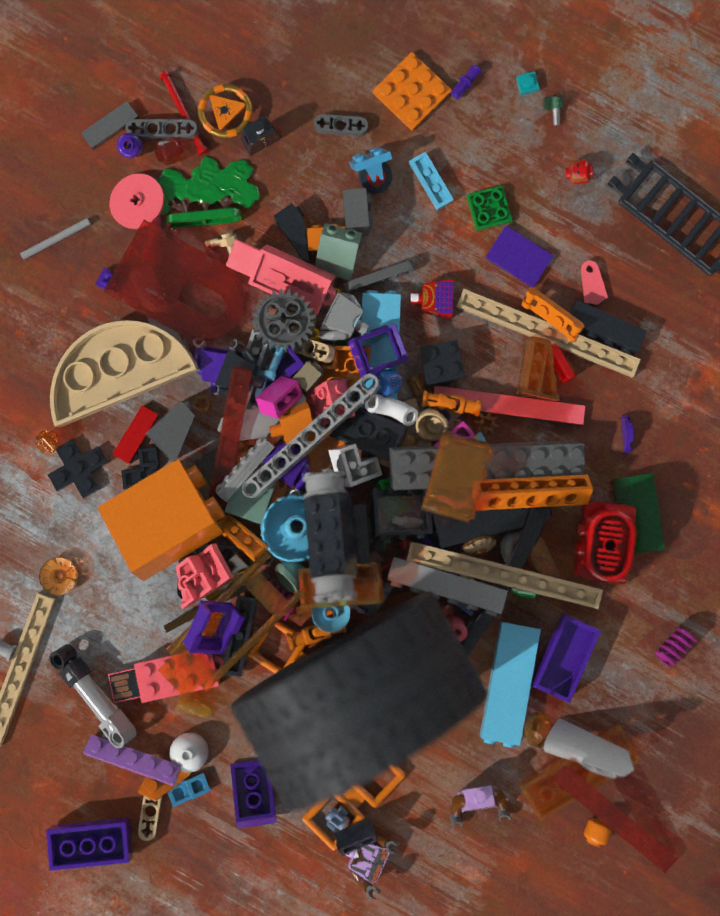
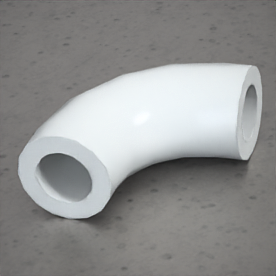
(392, 408)

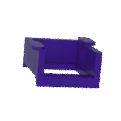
(361, 359)
(229, 625)

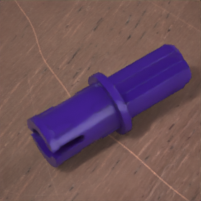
(465, 82)

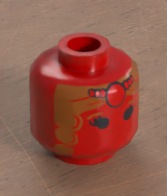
(579, 171)

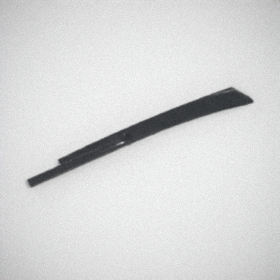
(529, 536)

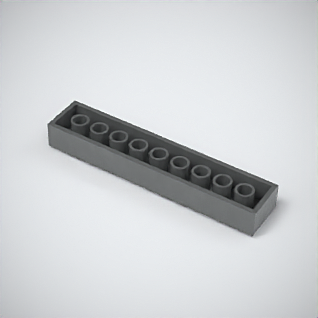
(413, 465)

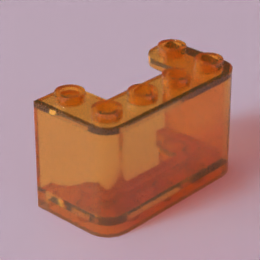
(457, 476)

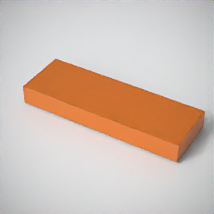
(242, 537)

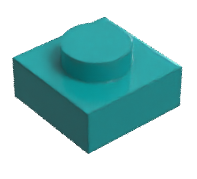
(527, 83)

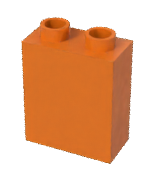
(162, 519)

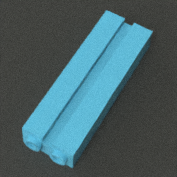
(380, 311)
(509, 684)

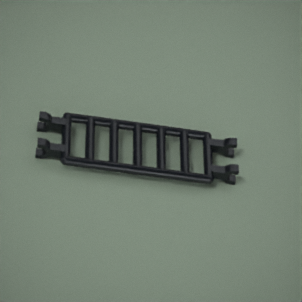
(626, 192)

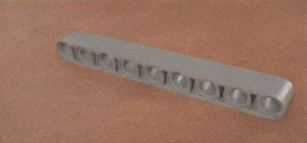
(301, 438)

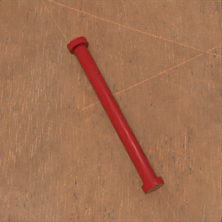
(165, 76)

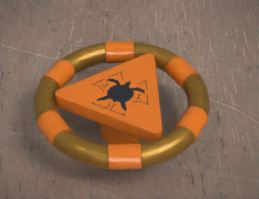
(225, 110)

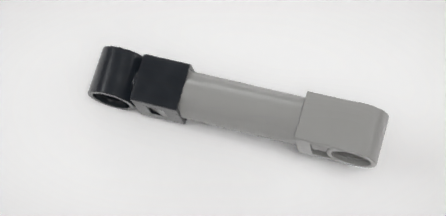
(76, 673)

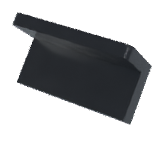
(355, 837)

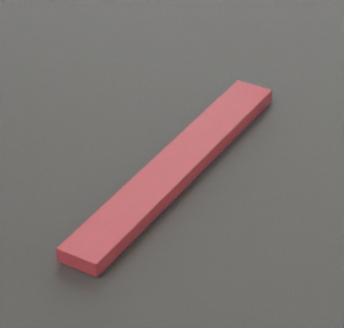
(520, 406)

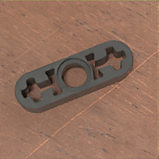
(335, 118)

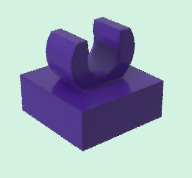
(104, 278)

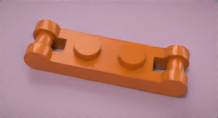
(553, 314)

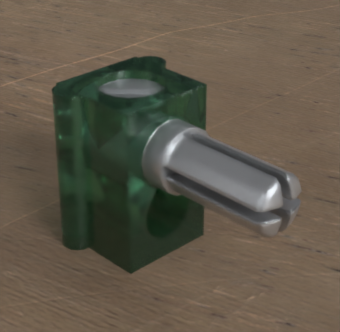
(554, 104)

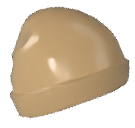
(430, 424)

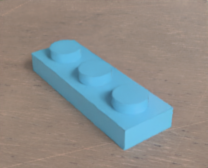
(431, 181)

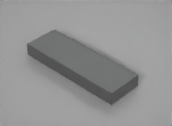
(109, 125)

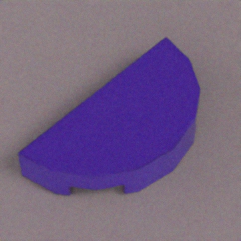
(627, 433)

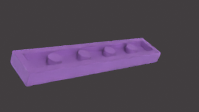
(132, 760)

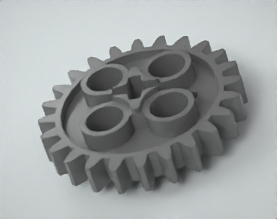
(282, 303)

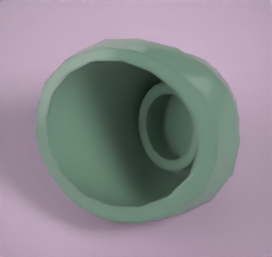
(289, 575)

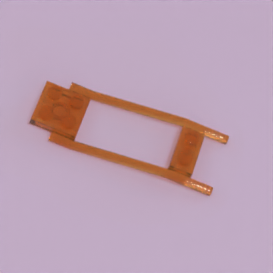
(189, 670)

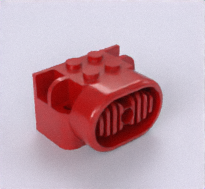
(599, 524)

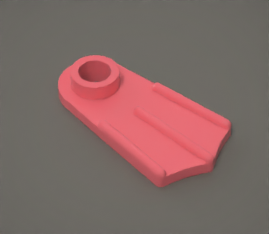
(593, 286)

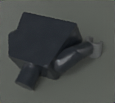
(241, 358)

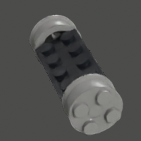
(330, 536)

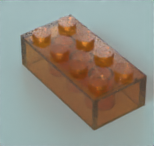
(366, 584)

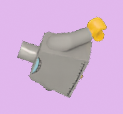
(341, 319)

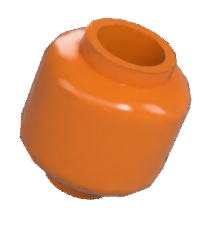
(597, 832)

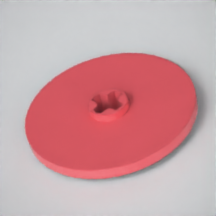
(127, 192)

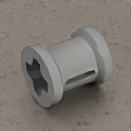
(7, 650)

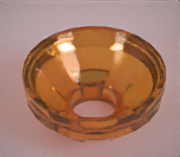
(537, 728)

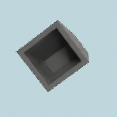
(172, 429)

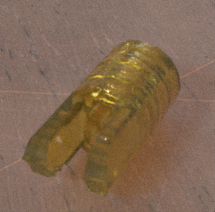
(193, 707)

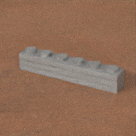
(244, 468)

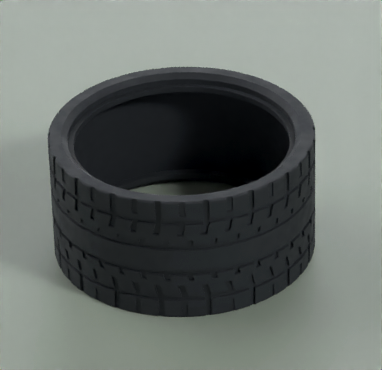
(360, 703)

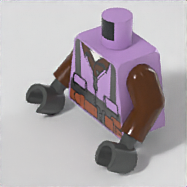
(478, 799)
(368, 863)

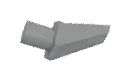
(406, 522)

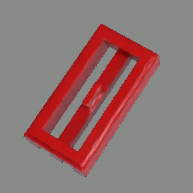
(561, 365)

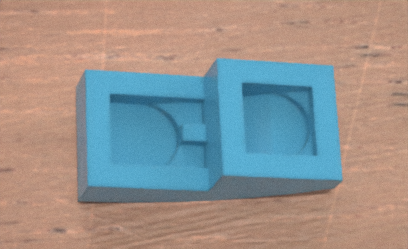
(189, 789)

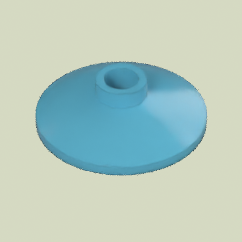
(331, 624)

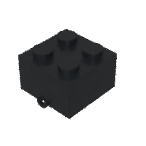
(442, 363)

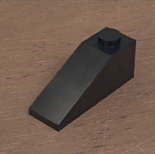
(292, 225)

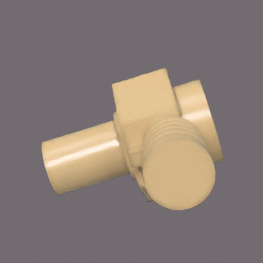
(227, 240)

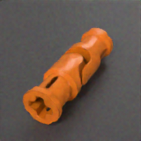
(449, 403)
(303, 637)

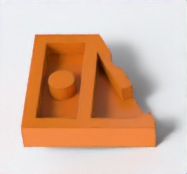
(155, 789)

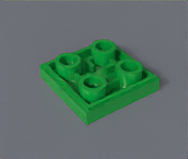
(489, 208)

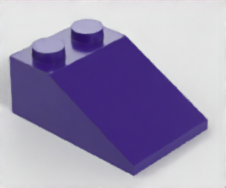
(252, 795)

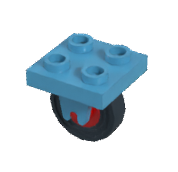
(373, 171)

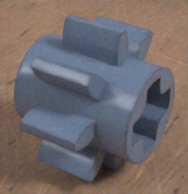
(337, 818)

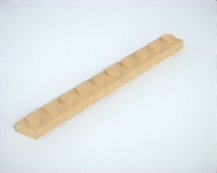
(539, 328)
(504, 575)

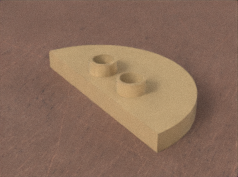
(114, 366)

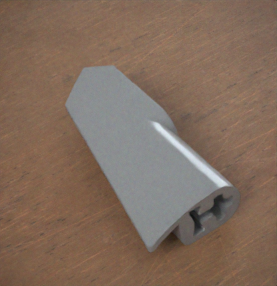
(256, 424)
(587, 749)

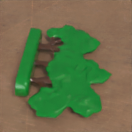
(208, 186)

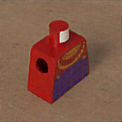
(435, 299)

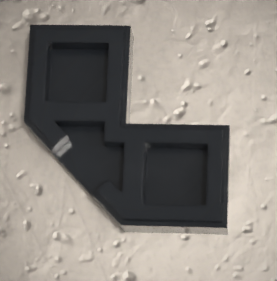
(149, 464)

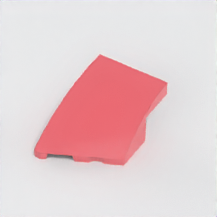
(202, 575)

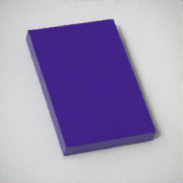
(519, 256)

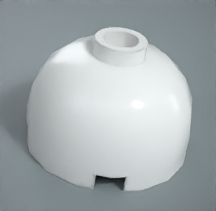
(189, 752)

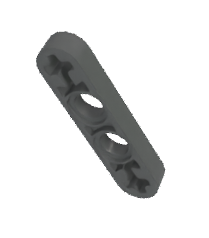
(162, 128)
(379, 277)

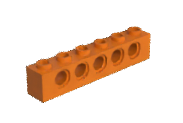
(534, 492)

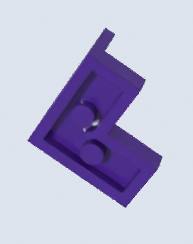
(289, 365)

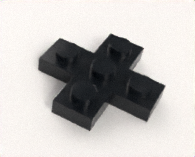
(77, 468)

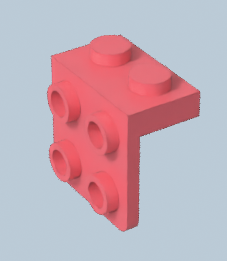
(324, 396)

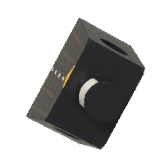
(259, 135)

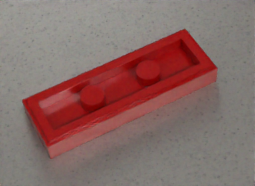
(135, 434)

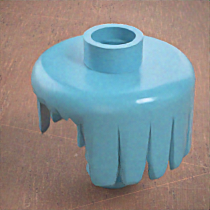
(285, 529)

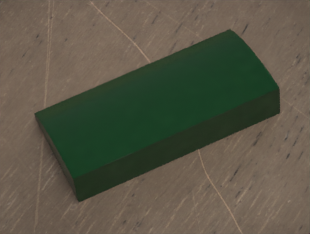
(641, 493)

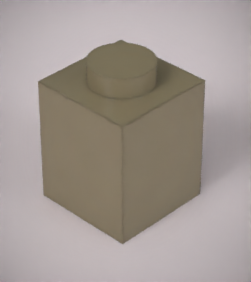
(309, 375)

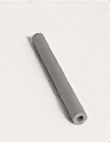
(54, 239)

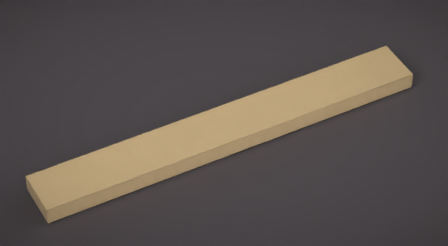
(24, 659)

